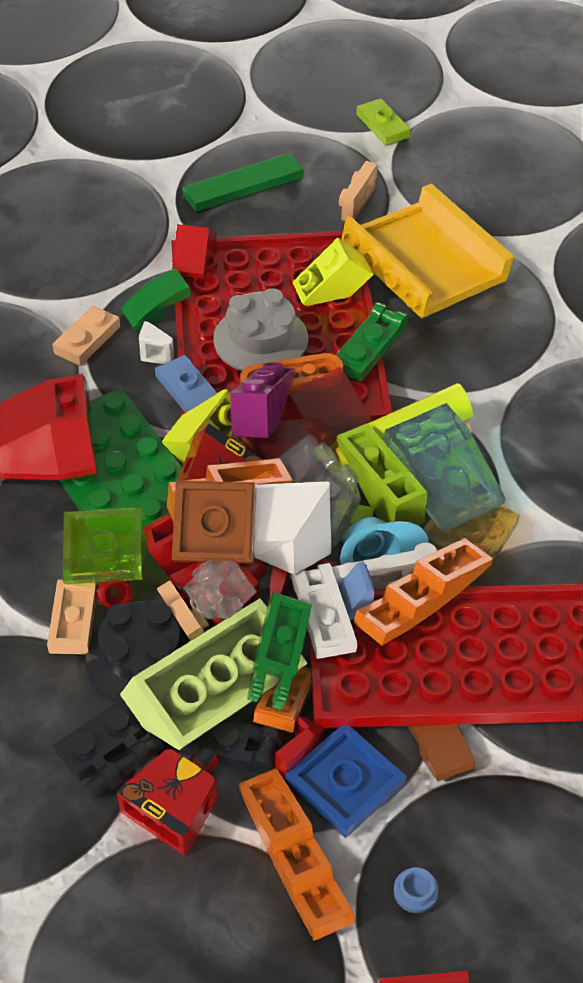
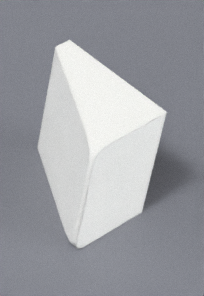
(155, 345)

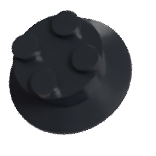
(130, 642)

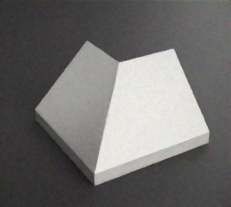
(292, 524)

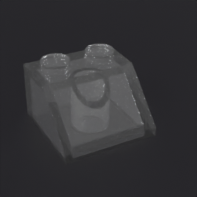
(318, 463)

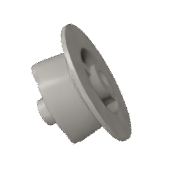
(259, 330)

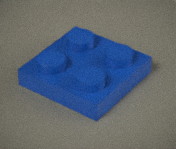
(345, 779)

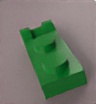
(371, 341)

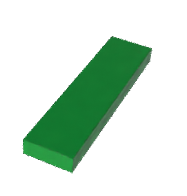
(242, 182)

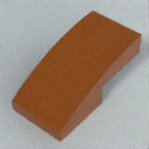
(443, 750)

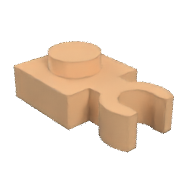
(188, 618)

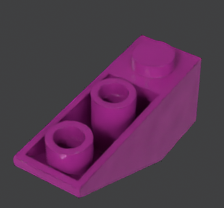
(261, 401)

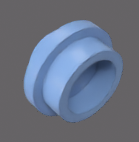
(416, 890)

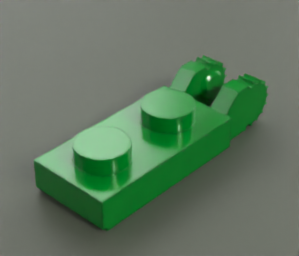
(280, 647)

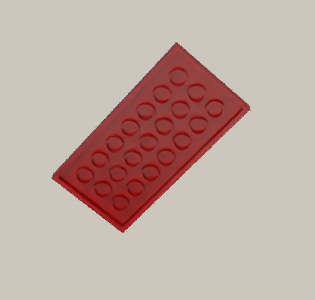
(473, 661)

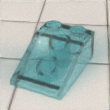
(447, 465)

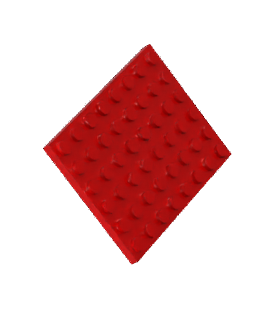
(265, 263)

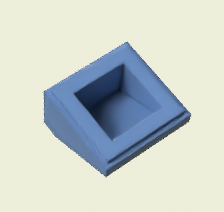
(357, 589)

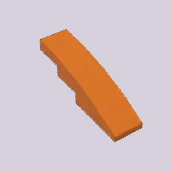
(423, 592)
(296, 854)

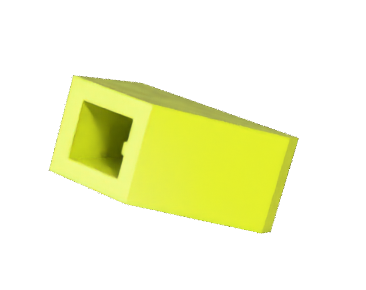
(333, 275)
(212, 411)

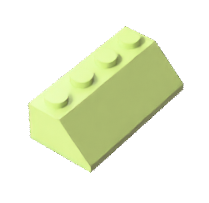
(200, 680)

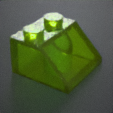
(103, 546)

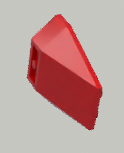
(47, 432)

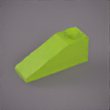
(383, 477)

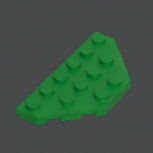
(129, 461)

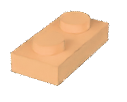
(359, 191)
(86, 335)
(72, 618)

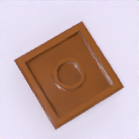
(214, 521)

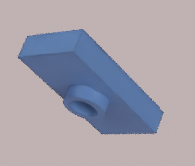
(184, 383)

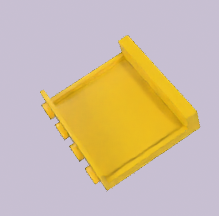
(430, 253)

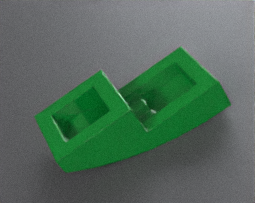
(153, 297)

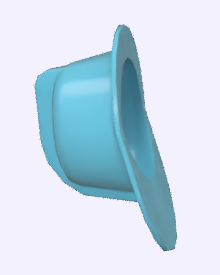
(374, 538)

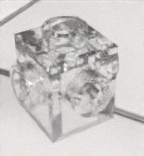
(218, 589)

